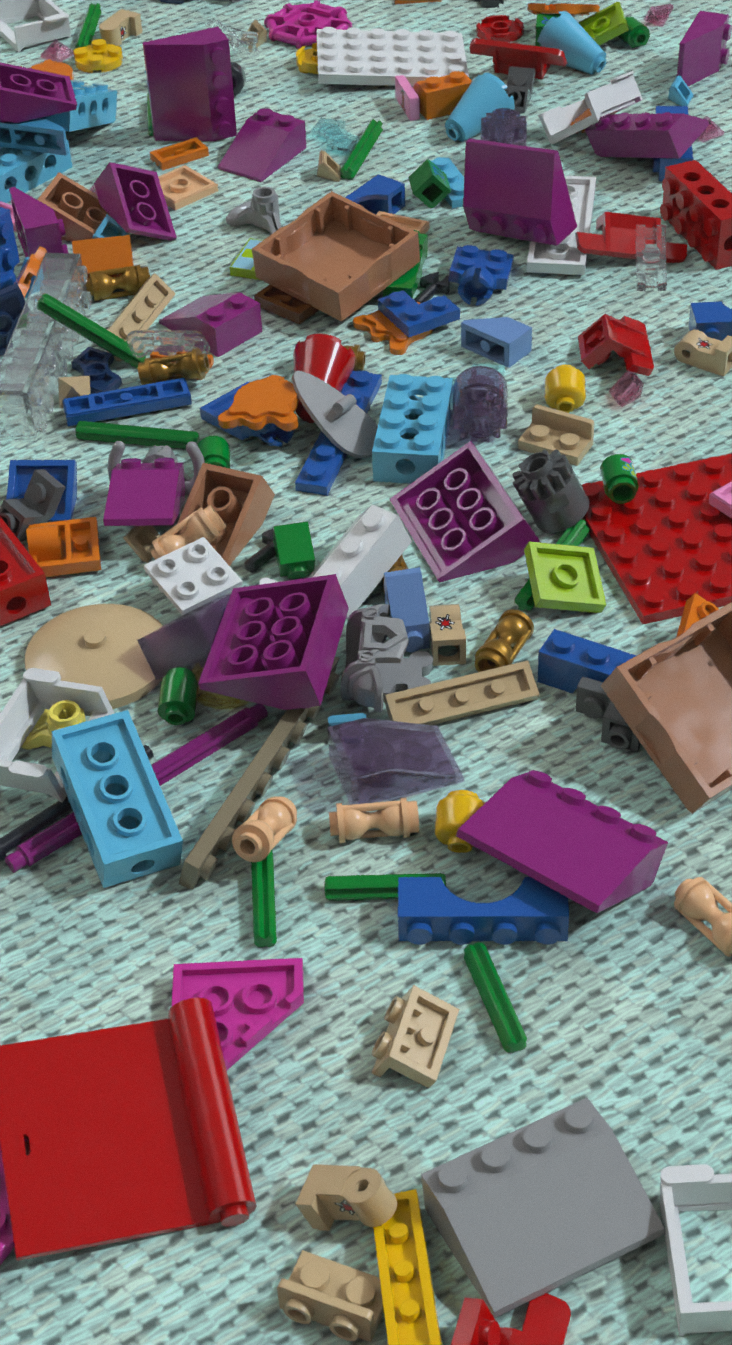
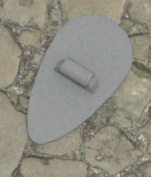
(336, 415)

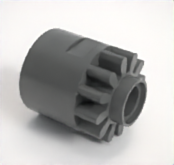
(551, 491)

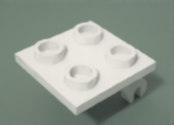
(192, 575)

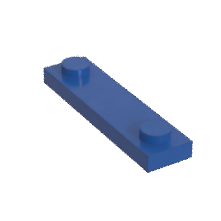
(127, 401)

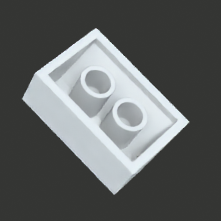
(365, 554)

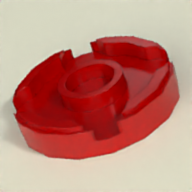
(500, 28)

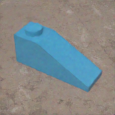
(34, 135)

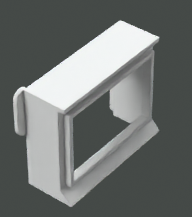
(52, 26)
(602, 101)
(33, 695)
(692, 1190)

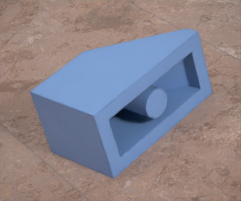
(497, 339)
(407, 602)

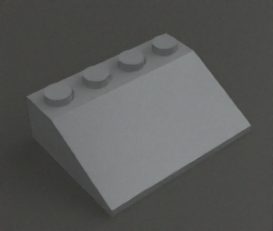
(540, 1206)

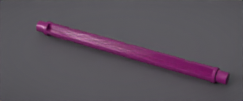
(164, 769)

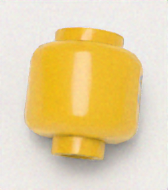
(565, 387)
(452, 814)

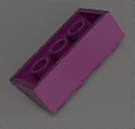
(645, 134)

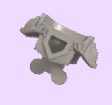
(376, 665)

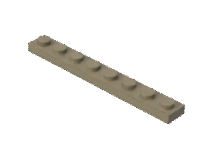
(255, 780)

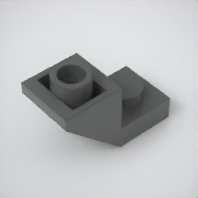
(520, 86)
(37, 505)
(596, 704)

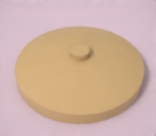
(97, 649)

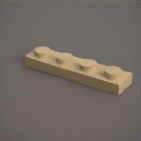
(142, 308)
(464, 695)

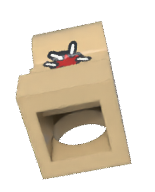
(120, 26)
(705, 352)
(447, 630)
(345, 1194)

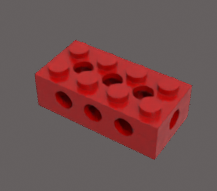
(699, 211)
(21, 579)

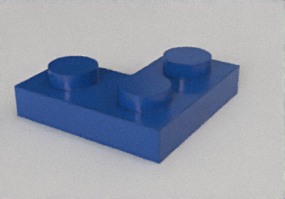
(415, 317)

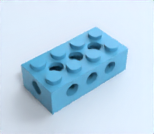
(94, 107)
(28, 169)
(398, 425)
(116, 798)

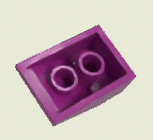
(704, 47)
(33, 94)
(264, 145)
(135, 201)
(36, 224)
(222, 318)
(145, 493)

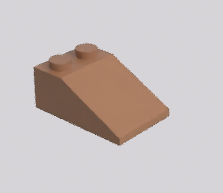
(75, 206)
(239, 500)

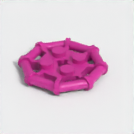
(300, 22)

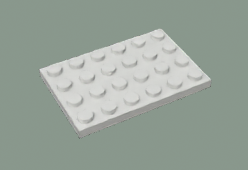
(380, 55)

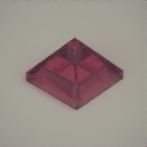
(658, 14)
(57, 52)
(711, 132)
(627, 389)

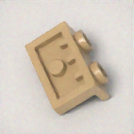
(560, 431)
(415, 1036)
(332, 1296)

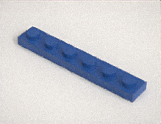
(325, 458)

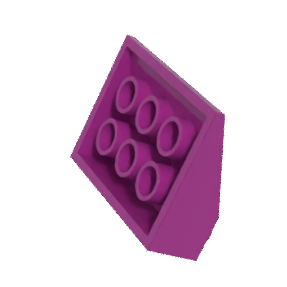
(191, 86)
(516, 192)
(463, 517)
(277, 643)
(566, 841)

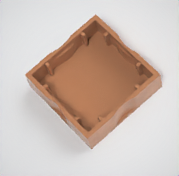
(336, 255)
(682, 707)

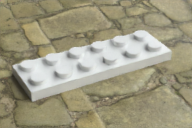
(566, 256)

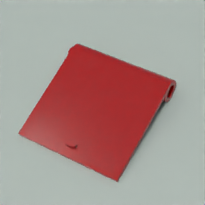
(122, 1133)

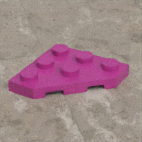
(245, 996)

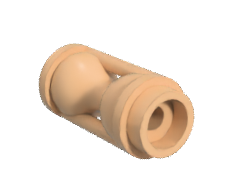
(199, 524)
(392, 819)
(264, 829)
(699, 902)

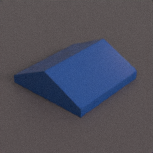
(62, 470)

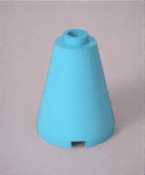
(570, 37)
(481, 97)

